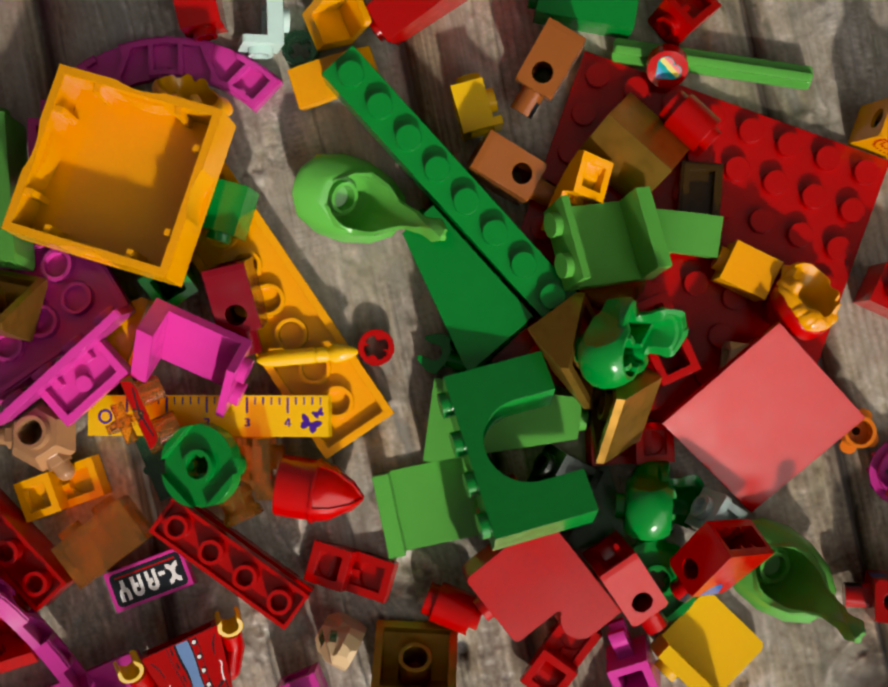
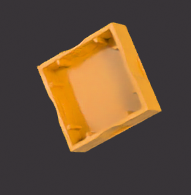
(120, 175)

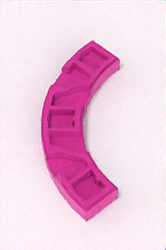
(157, 57)
(42, 640)

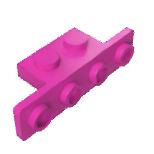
(79, 377)

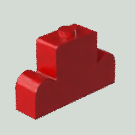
(535, 581)

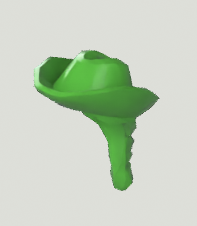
(356, 202)
(796, 583)

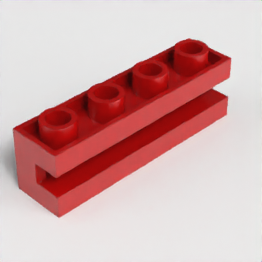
(28, 558)
(233, 561)

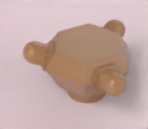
(42, 440)

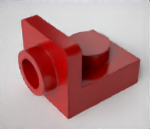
(679, 18)

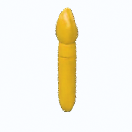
(309, 355)

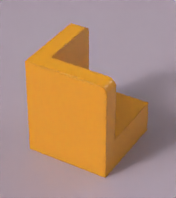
(336, 22)

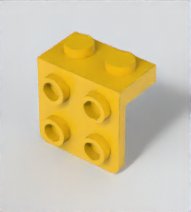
(705, 645)

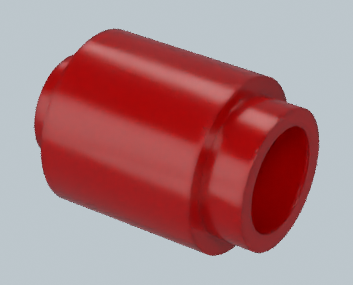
(691, 121)
(451, 607)

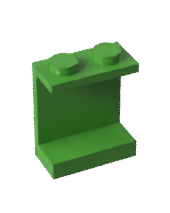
(607, 241)
(424, 505)

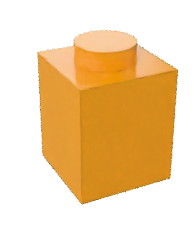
(745, 270)

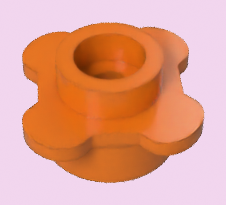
(865, 438)

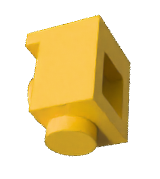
(474, 107)

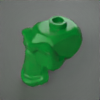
(622, 337)
(656, 501)

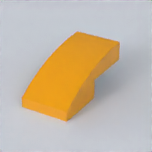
(308, 81)
(584, 180)
(49, 494)

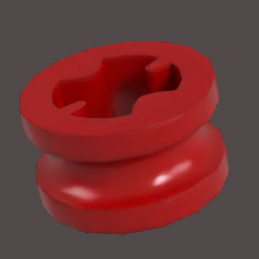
(379, 335)

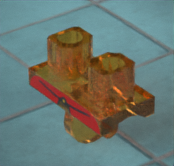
(139, 396)

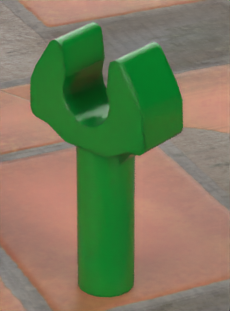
(448, 358)

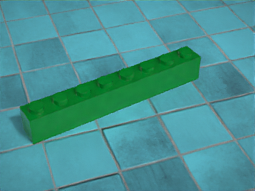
(445, 182)

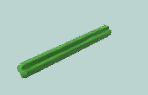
(721, 65)

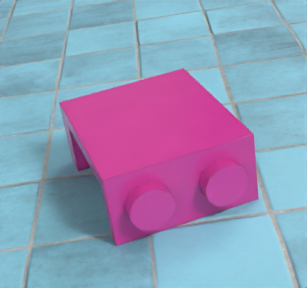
(194, 346)

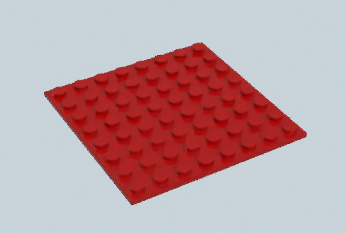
(779, 194)

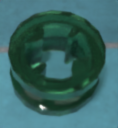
(301, 37)

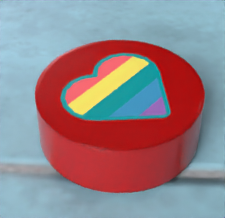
(667, 66)

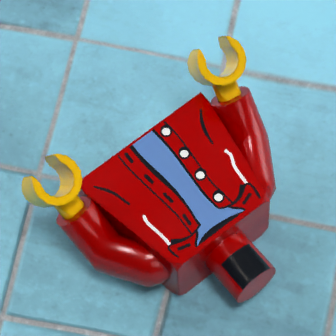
(198, 658)

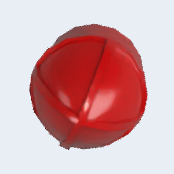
(313, 490)

